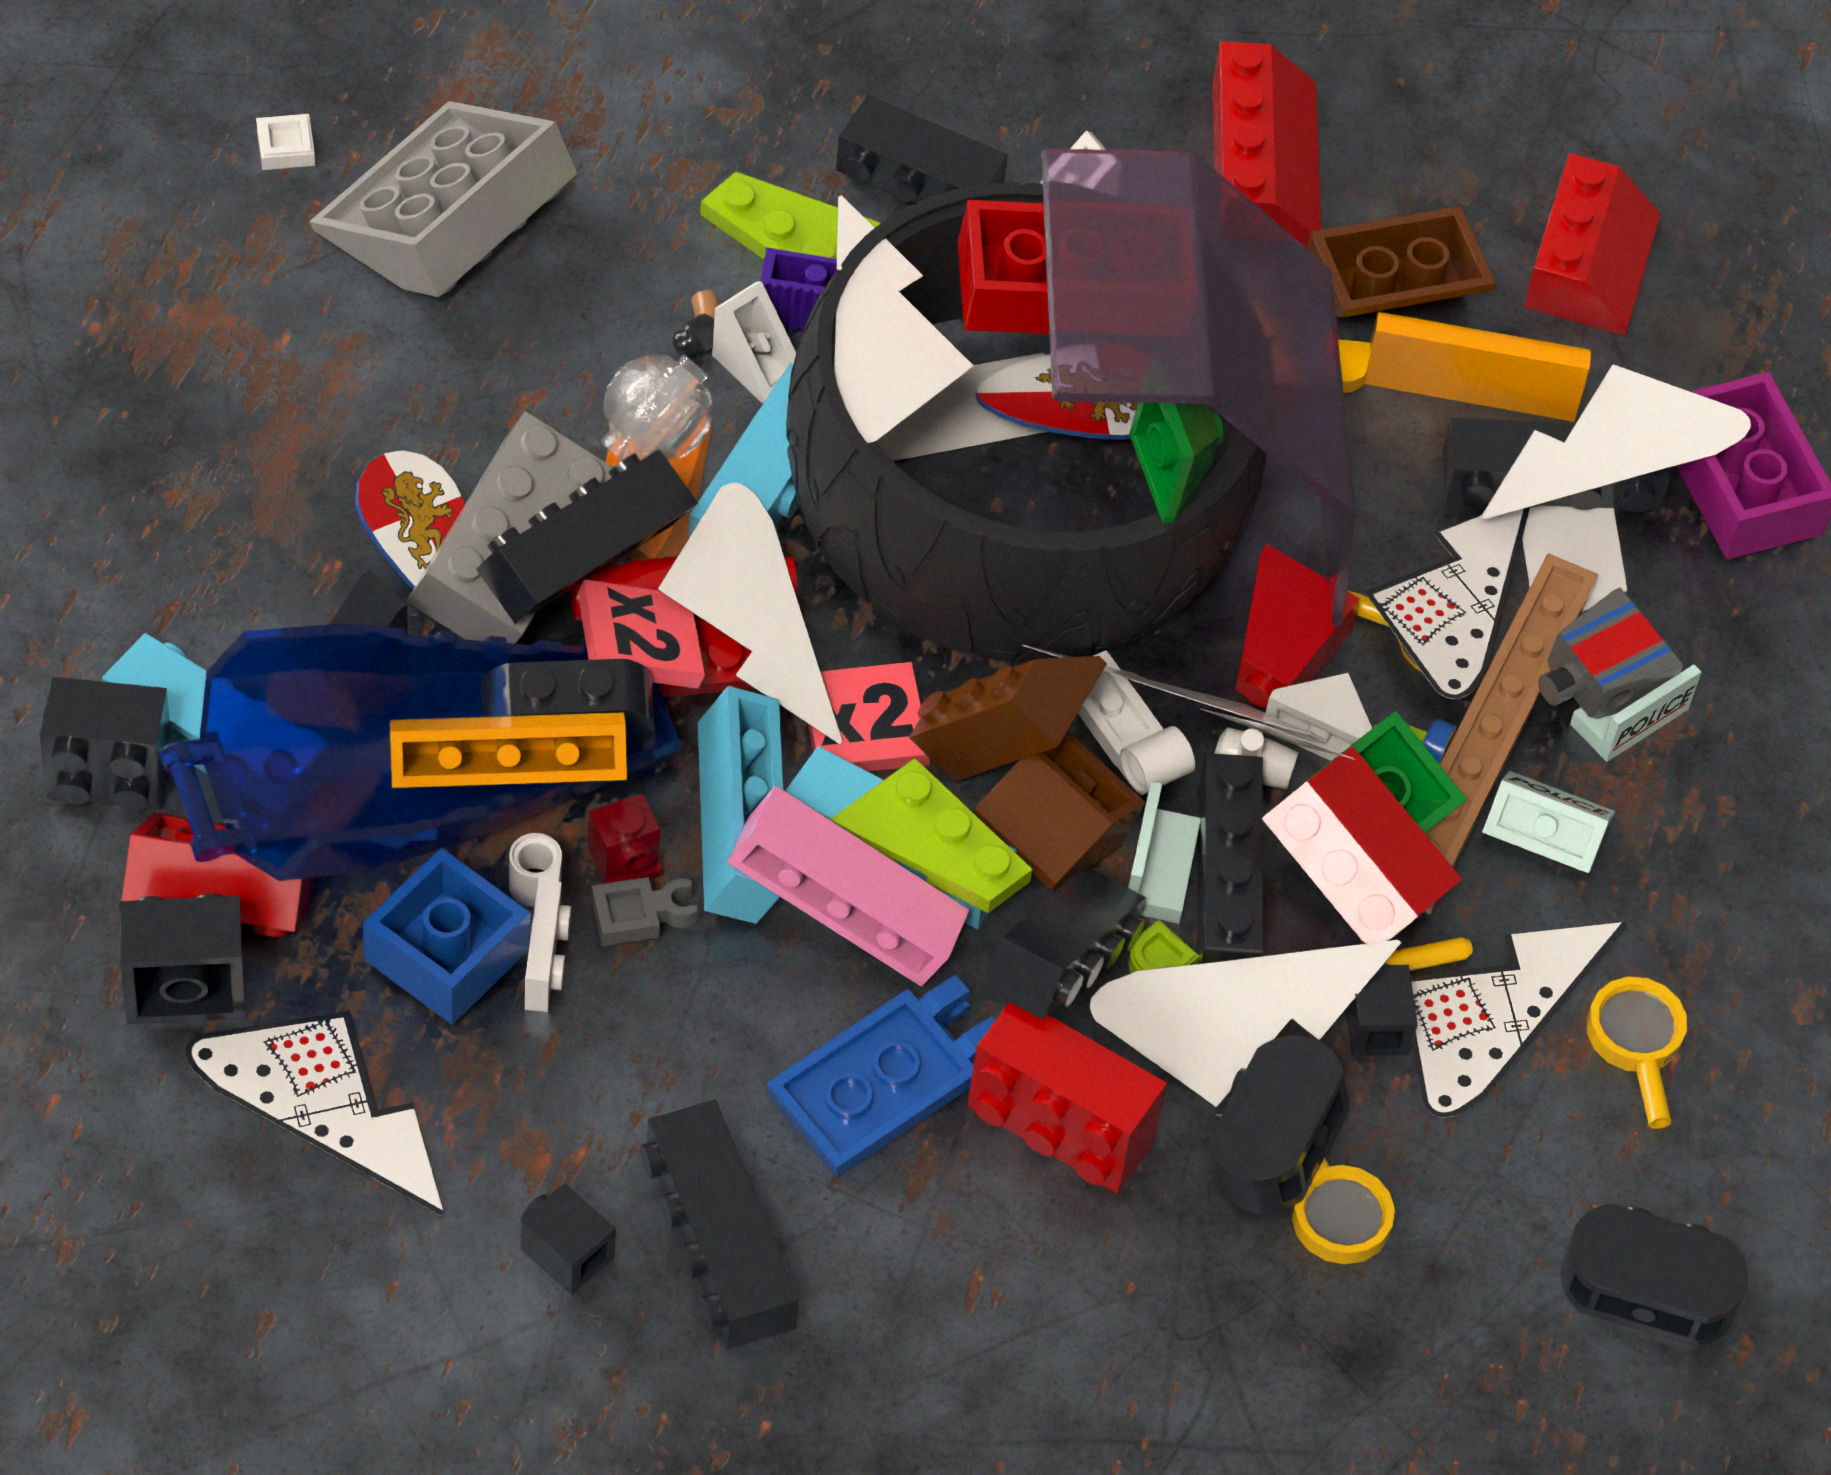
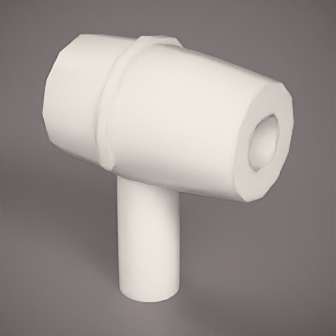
(1277, 758)

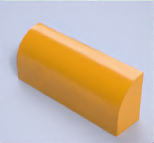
(1477, 366)
(508, 750)

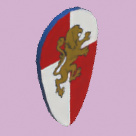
(1025, 397)
(407, 509)

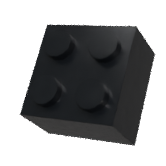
(105, 743)
(182, 959)

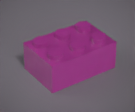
(1768, 483)

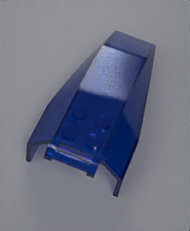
(305, 748)

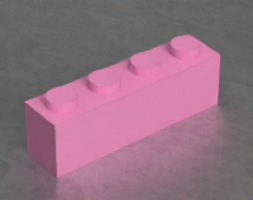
(848, 886)

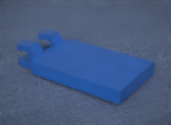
(880, 1075)

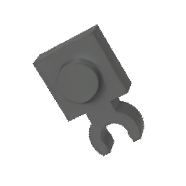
(632, 911)

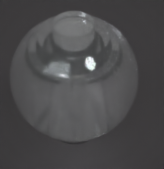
(657, 406)

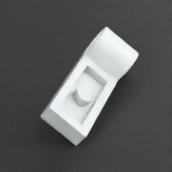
(1133, 734)
(550, 918)

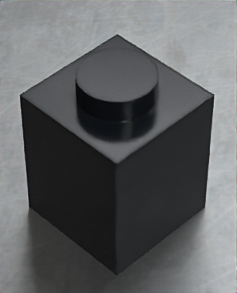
(1383, 1014)
(567, 1237)

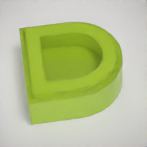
(1160, 949)

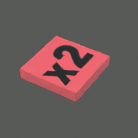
(641, 628)
(874, 716)

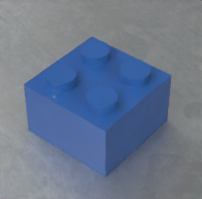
(446, 936)

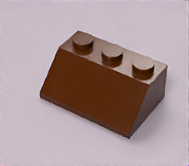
(1402, 261)
(1004, 714)

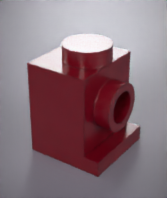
(625, 840)

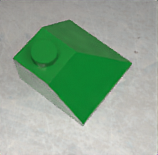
(1175, 450)
(1408, 771)

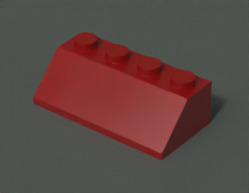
(1268, 134)

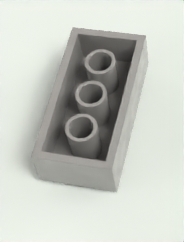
(524, 477)

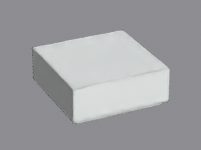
(285, 142)

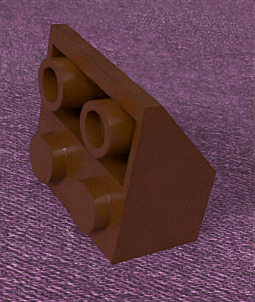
(1060, 811)

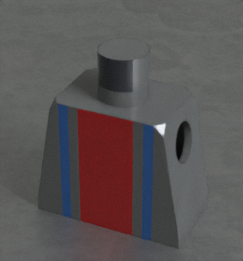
(1607, 659)

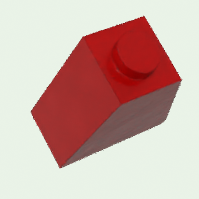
(1288, 627)

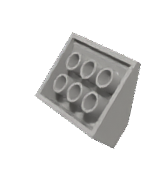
(448, 195)

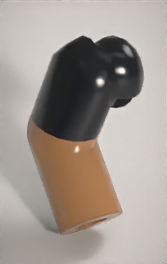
(699, 331)

